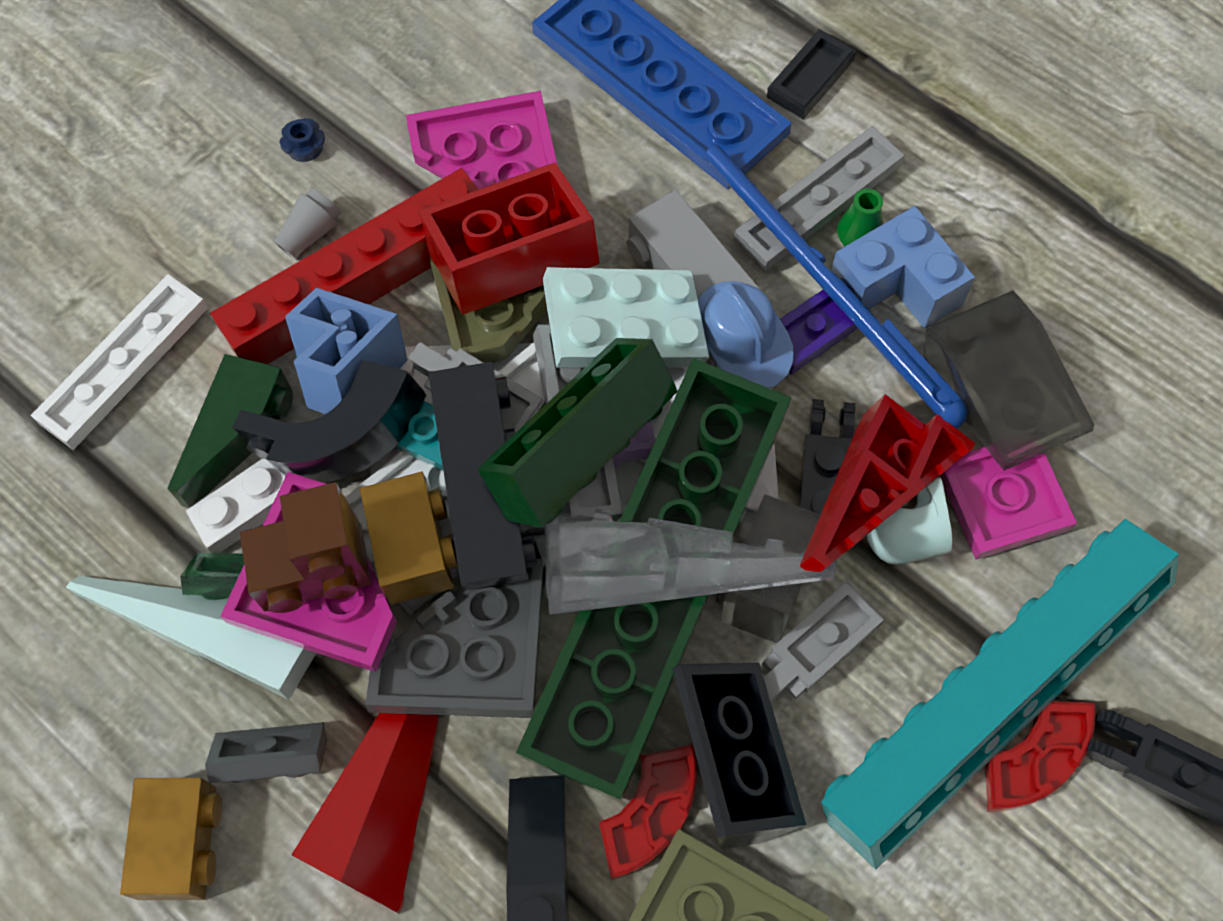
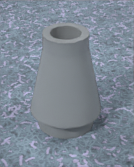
(307, 222)

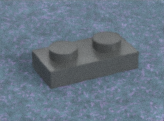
(266, 753)

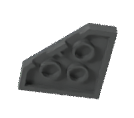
(466, 655)

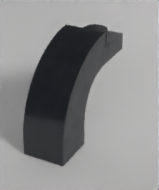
(347, 438)

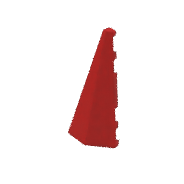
(883, 469)
(373, 810)

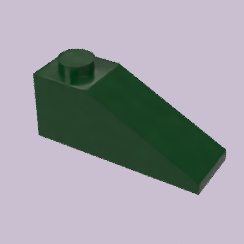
(214, 445)

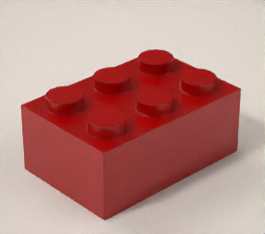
(508, 235)

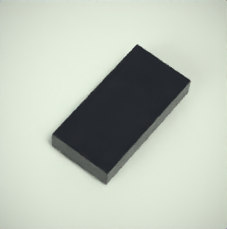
(811, 74)

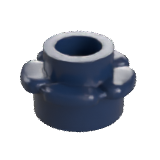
(303, 148)

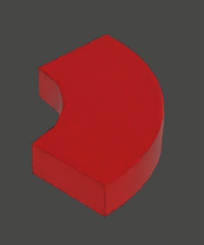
(1042, 759)
(655, 812)

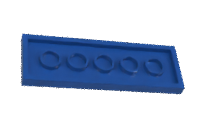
(663, 80)

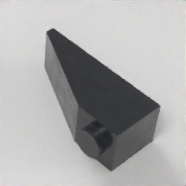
(537, 850)

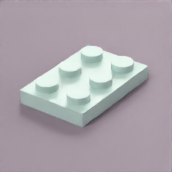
(600, 304)

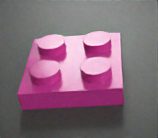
(1006, 506)

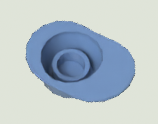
(745, 333)

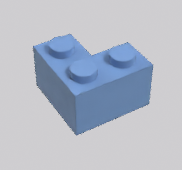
(907, 260)
(333, 339)

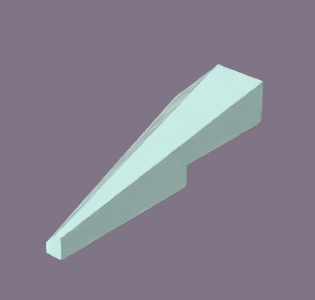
(198, 628)

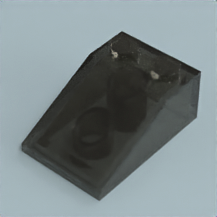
(1009, 379)

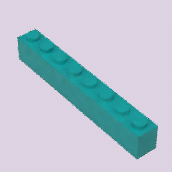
(998, 692)

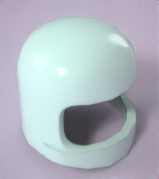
(915, 532)

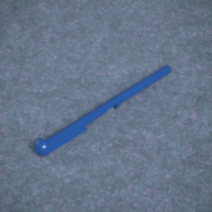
(884, 337)

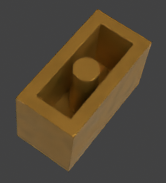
(407, 537)
(170, 839)

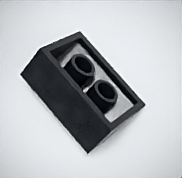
(739, 752)

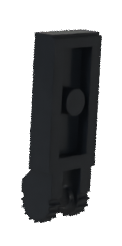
(823, 455)
(1163, 764)

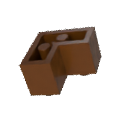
(308, 554)

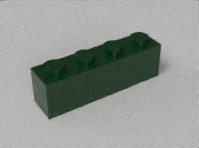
(578, 431)

